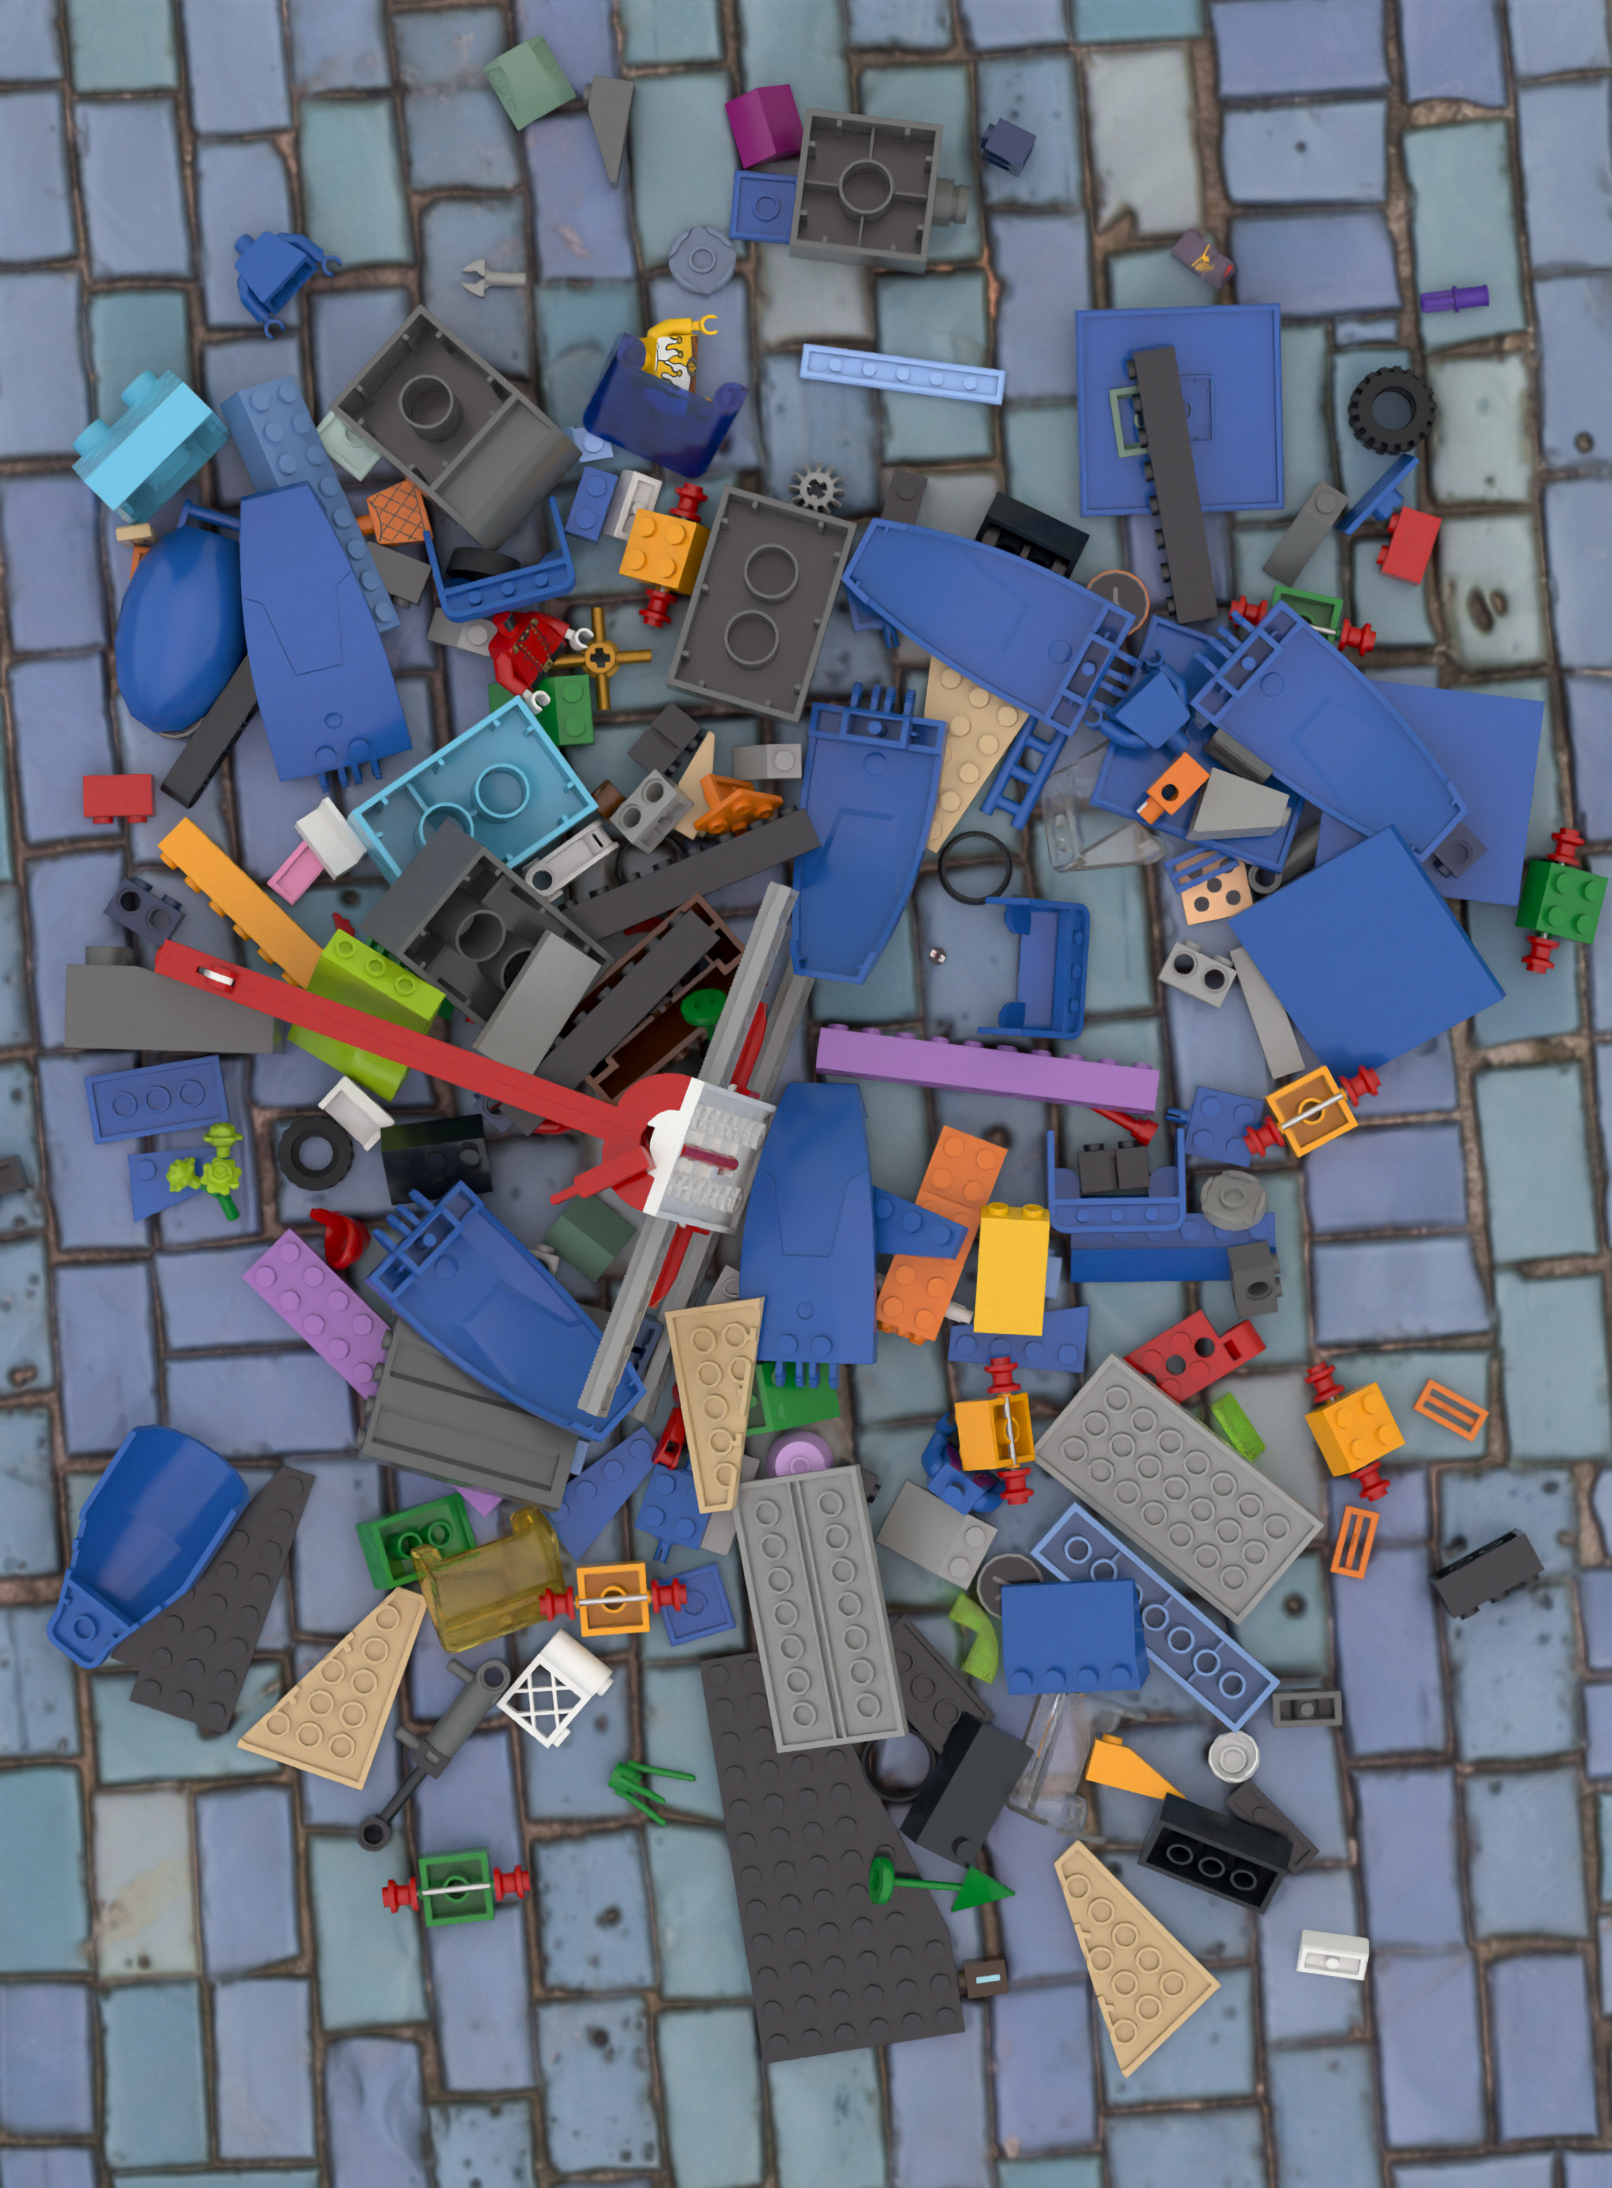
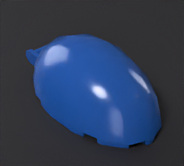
(181, 624)

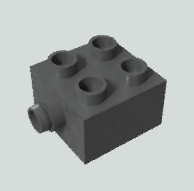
(871, 191)

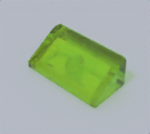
(1237, 1426)

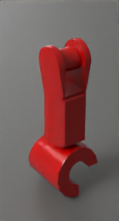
(674, 1432)

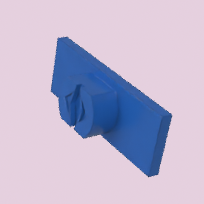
(1380, 497)

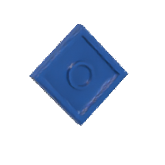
(762, 207)
(707, 1606)

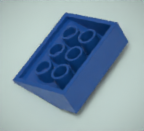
(1073, 1637)

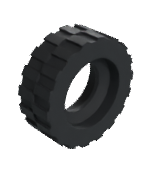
(315, 1179)

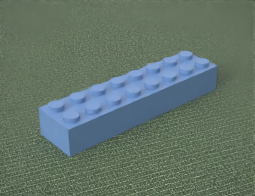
(285, 449)
(1174, 1629)

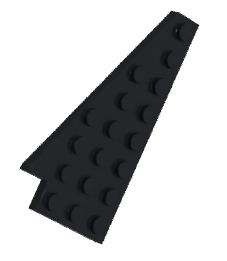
(204, 1643)

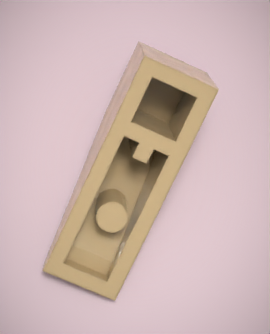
(698, 768)

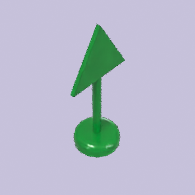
(703, 1009)
(973, 1891)

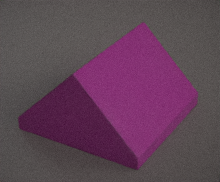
(765, 125)

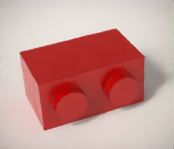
(1408, 546)
(119, 796)

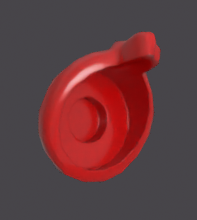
(344, 1238)

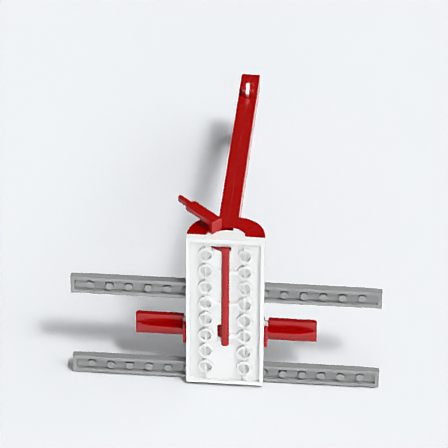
(669, 1146)

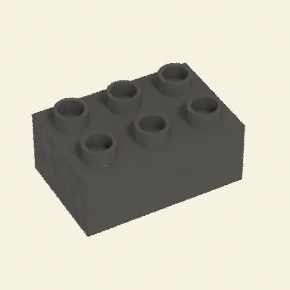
(761, 606)

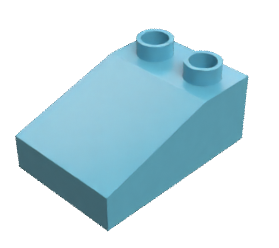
(150, 448)
(492, 782)

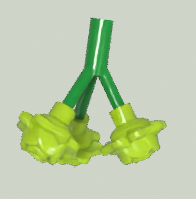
(218, 1176)

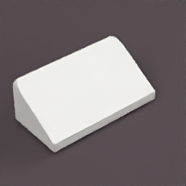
(632, 492)
(1333, 1954)

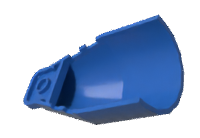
(143, 1539)

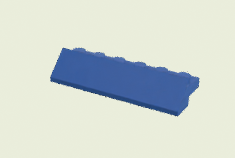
(1188, 1254)

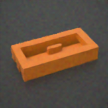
(1425, 1395)
(1361, 1513)

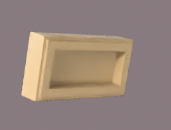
(136, 535)

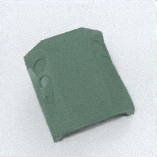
(529, 82)

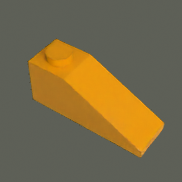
(1123, 1768)

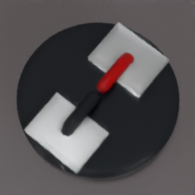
(937, 956)

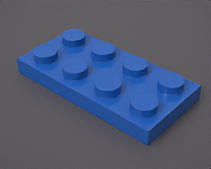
(157, 1099)

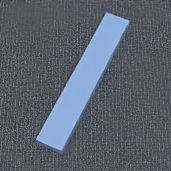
(902, 374)

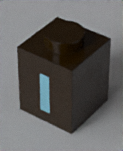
(983, 1976)

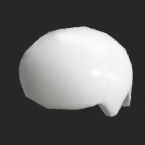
(1234, 1757)

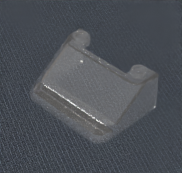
(1084, 835)

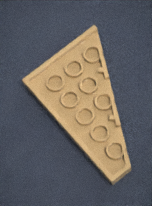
(976, 741)
(342, 1705)
(1135, 1964)

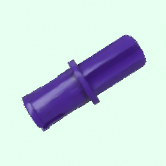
(1454, 299)

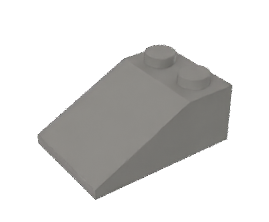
(936, 1535)

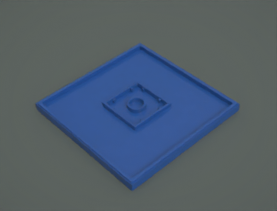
(1229, 394)
(1491, 758)
(1129, 771)
(1366, 956)

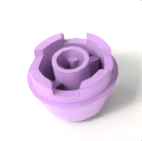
(798, 1453)

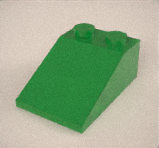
(567, 716)
(390, 1537)

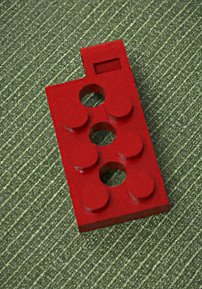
(1230, 1352)

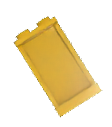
(1011, 1269)

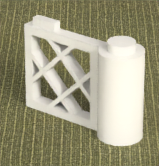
(575, 1669)

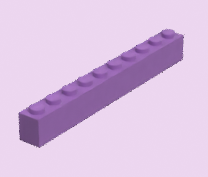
(987, 1071)

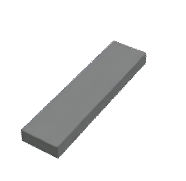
(1268, 1018)

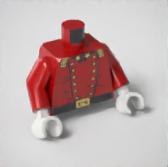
(527, 649)

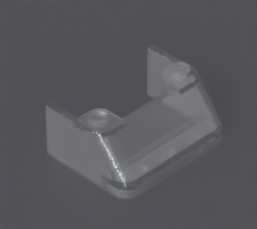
(1062, 1736)

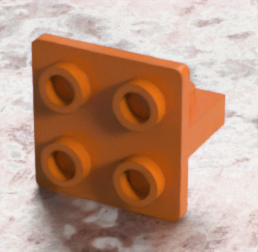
(733, 805)

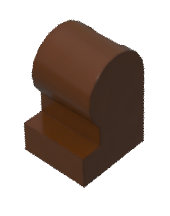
(608, 799)

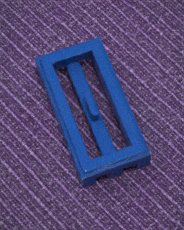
(1175, 876)

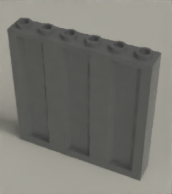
(459, 1432)

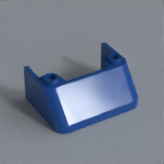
(507, 591)
(1049, 969)
(1157, 1211)

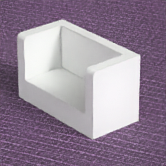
(357, 1112)

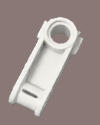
(571, 859)

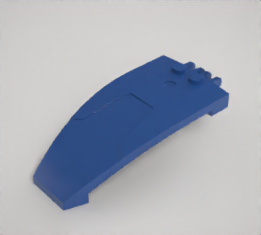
(995, 618)
(313, 642)
(1327, 730)
(873, 806)
(814, 1235)
(495, 1310)

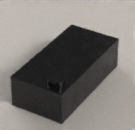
(966, 1790)
(1215, 1853)

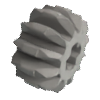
(821, 480)

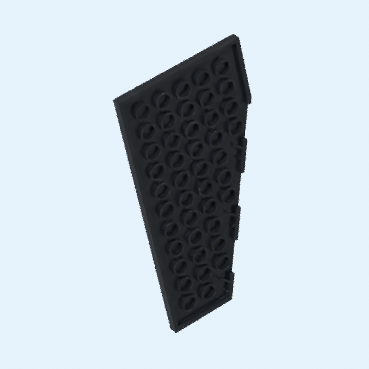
(801, 1846)

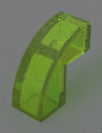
(983, 1652)

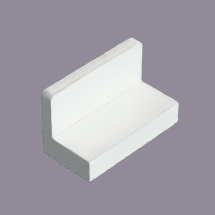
(331, 839)

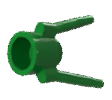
(626, 1780)

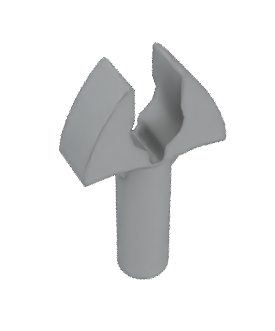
(491, 278)

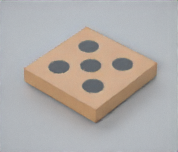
(1216, 897)

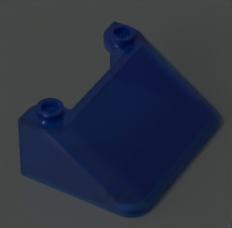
(657, 416)

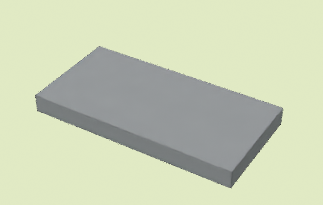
(537, 1004)

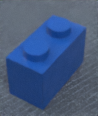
(591, 505)

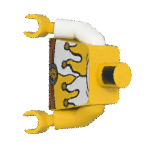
(674, 350)

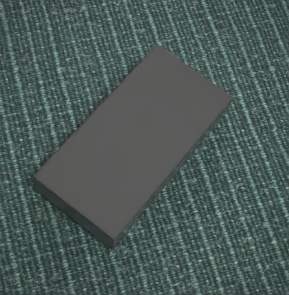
(1237, 758)

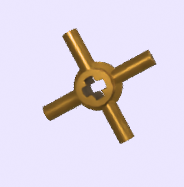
(603, 674)

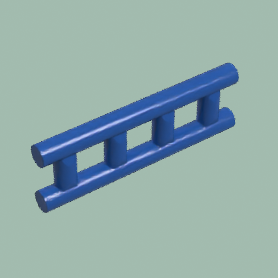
(1035, 780)

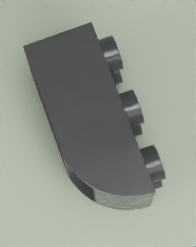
(455, 429)

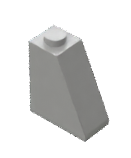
(1236, 809)

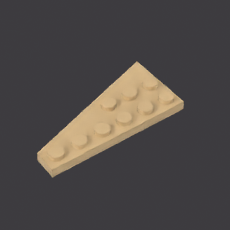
(714, 1372)

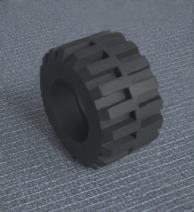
(1408, 386)

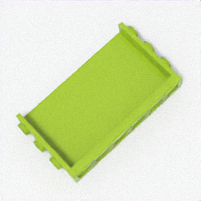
(373, 984)

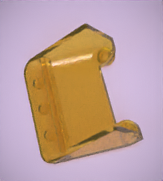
(491, 1585)

